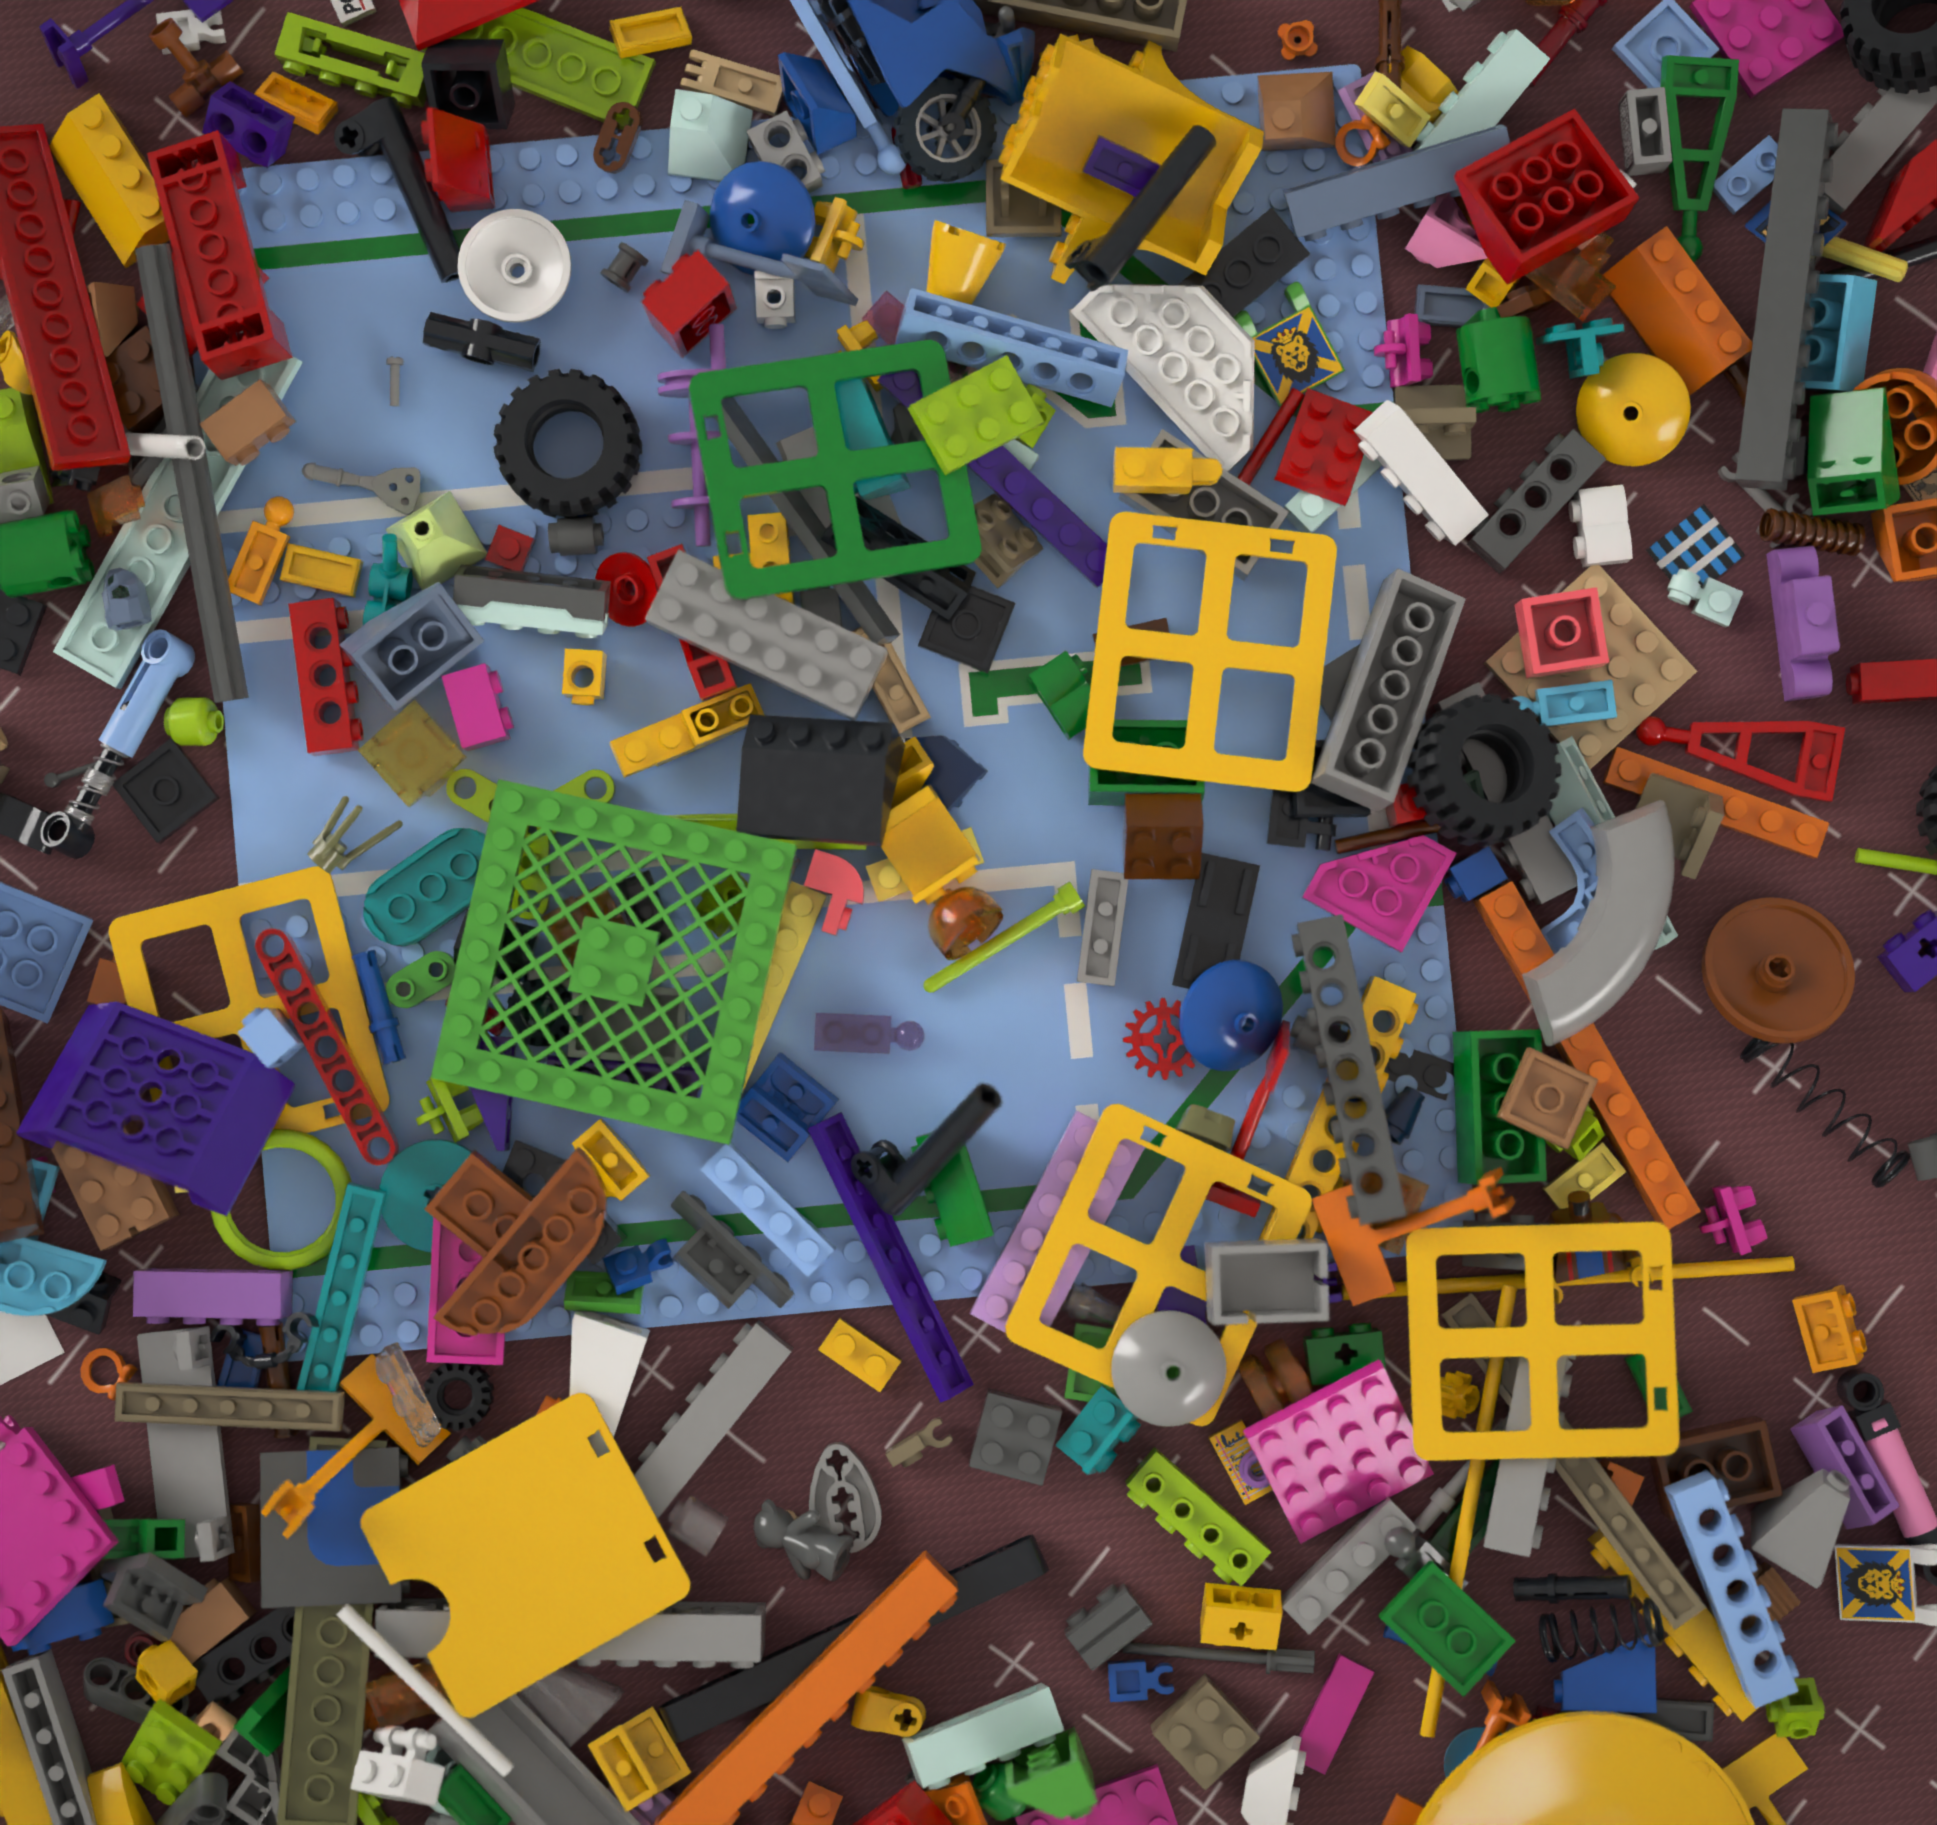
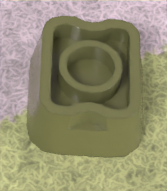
(1207, 1127)

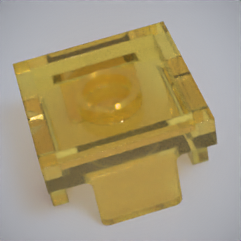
(413, 754)

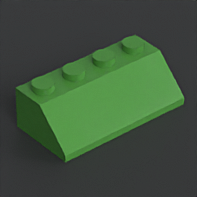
(1053, 1777)

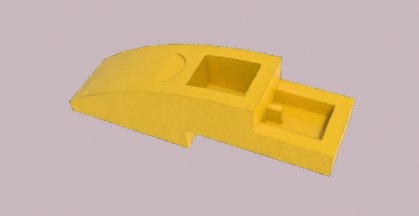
(686, 731)
(116, 1798)

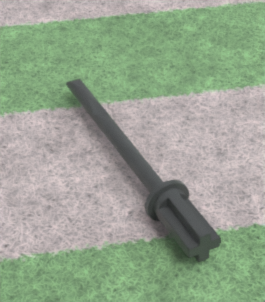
(1276, 1660)

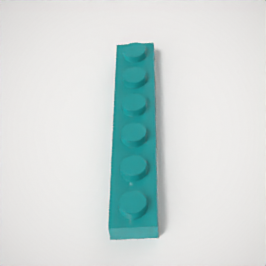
(342, 1288)

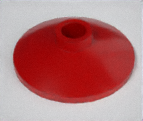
(628, 605)

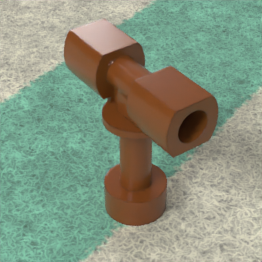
(200, 75)

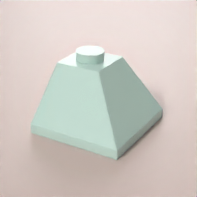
(707, 136)

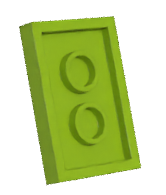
(975, 415)
(169, 1752)

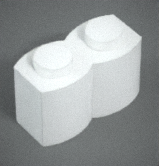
(1601, 526)

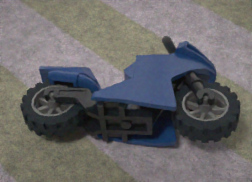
(931, 55)

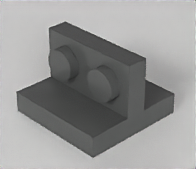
(149, 1593)

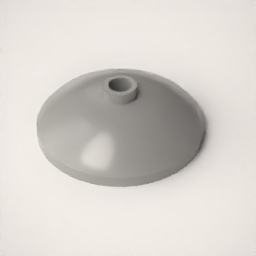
(1147, 1352)

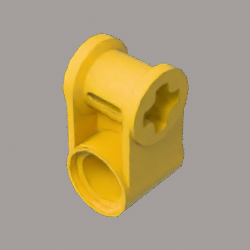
(13, 364)
(881, 1712)

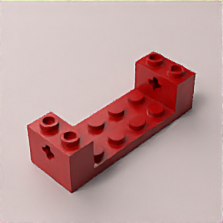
(216, 255)

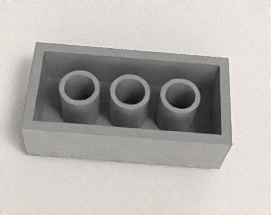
(1224, 502)

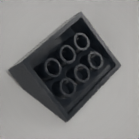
(818, 779)

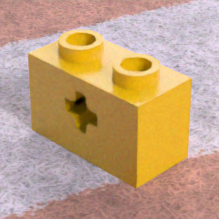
(1240, 1616)

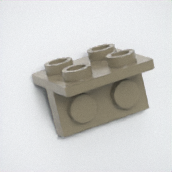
(1440, 416)
(1003, 540)

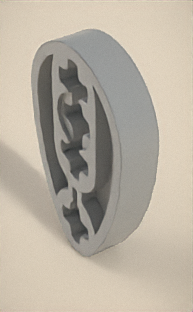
(855, 1480)

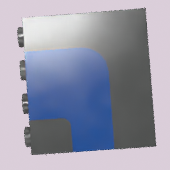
(328, 1554)

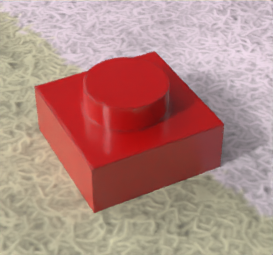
(509, 549)

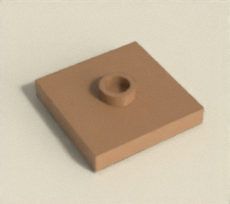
(1547, 1098)

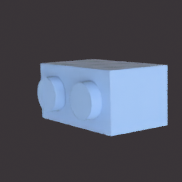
(270, 1036)

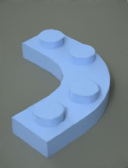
(1577, 843)

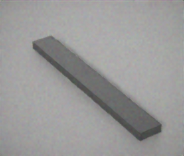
(806, 525)

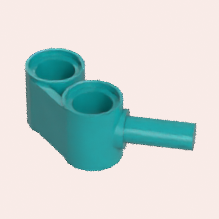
(388, 581)

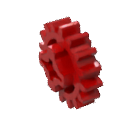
(1137, 1039)

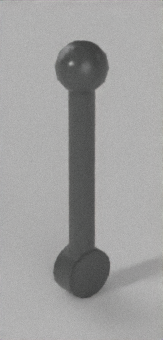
(53, 780)

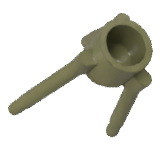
(329, 849)

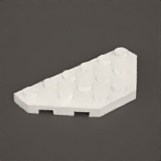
(1184, 357)

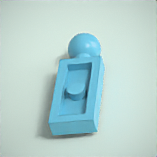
(1572, 703)

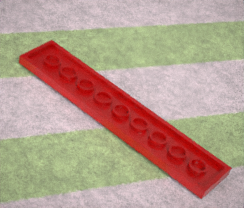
(54, 309)

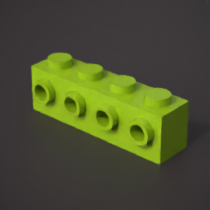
(1197, 1517)

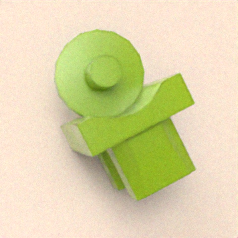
(458, 1122)

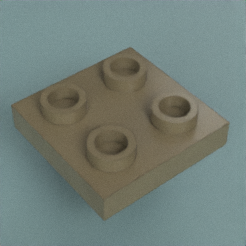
(1015, 211)

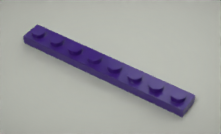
(1023, 494)
(892, 1262)

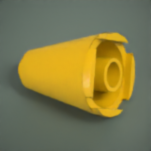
(960, 262)

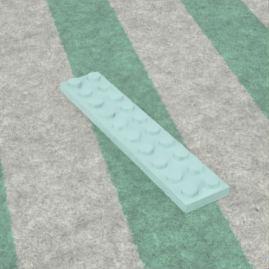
(157, 543)

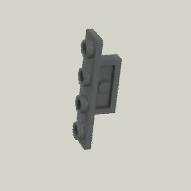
(721, 1260)

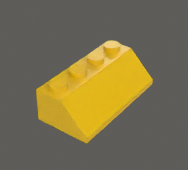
(110, 177)

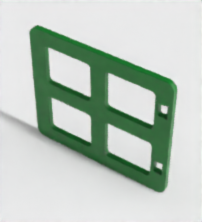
(832, 469)

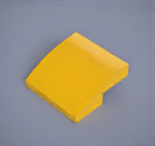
(639, 1759)

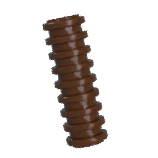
(1812, 531)

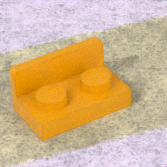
(1830, 1329)

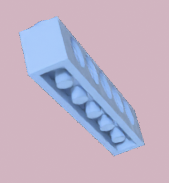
(1037, 352)
(1759, 1682)

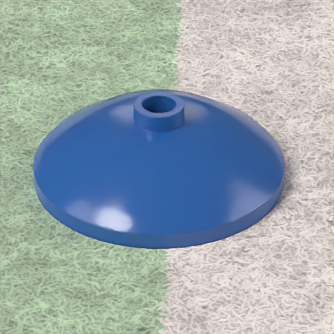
(779, 207)
(1218, 1006)

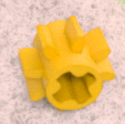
(1458, 1395)

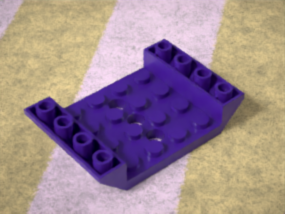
(194, 1137)

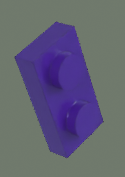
(1119, 166)

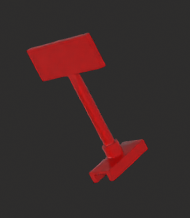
(1221, 1192)

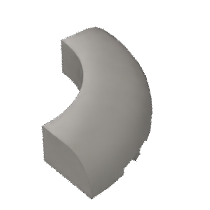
(1617, 928)

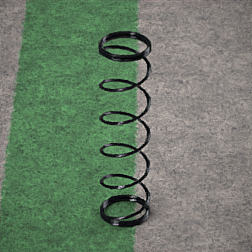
(1757, 1047)

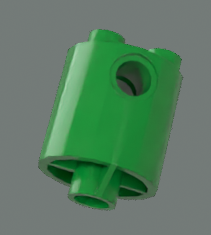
(1498, 361)
(44, 554)

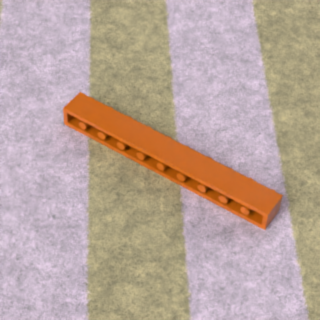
(1586, 1051)
(815, 1697)

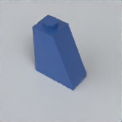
(1611, 1682)

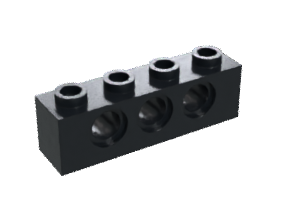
(214, 1673)

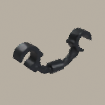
(266, 1360)

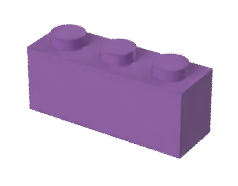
(1834, 1444)

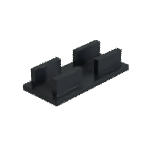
(1251, 263)
(1215, 917)

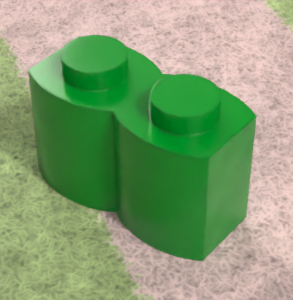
(1064, 692)

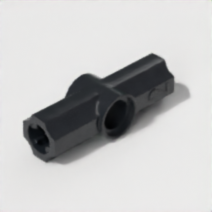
(481, 341)

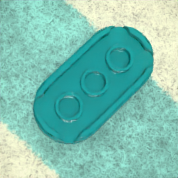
(425, 888)

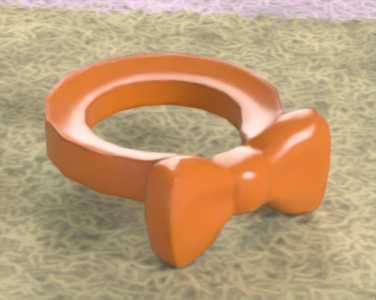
(1379, 142)
(125, 1371)

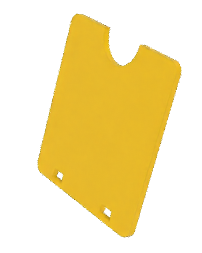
(530, 1551)

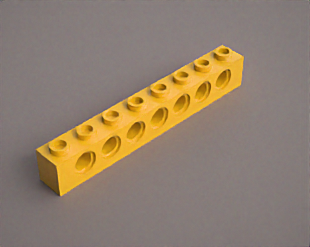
(1376, 997)

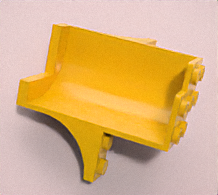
(1142, 109)

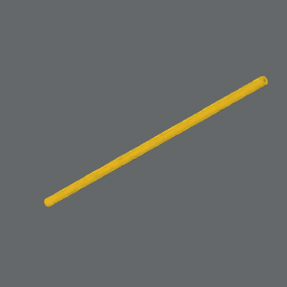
(1679, 1271)
(1470, 1499)

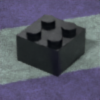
(470, 80)

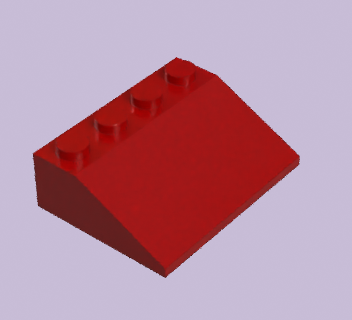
(1543, 195)

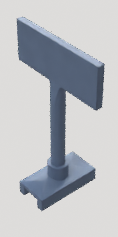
(689, 237)

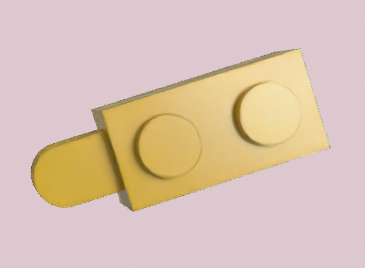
(1161, 470)

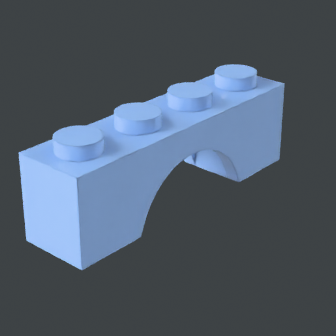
(768, 1209)

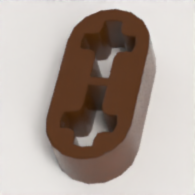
(609, 134)

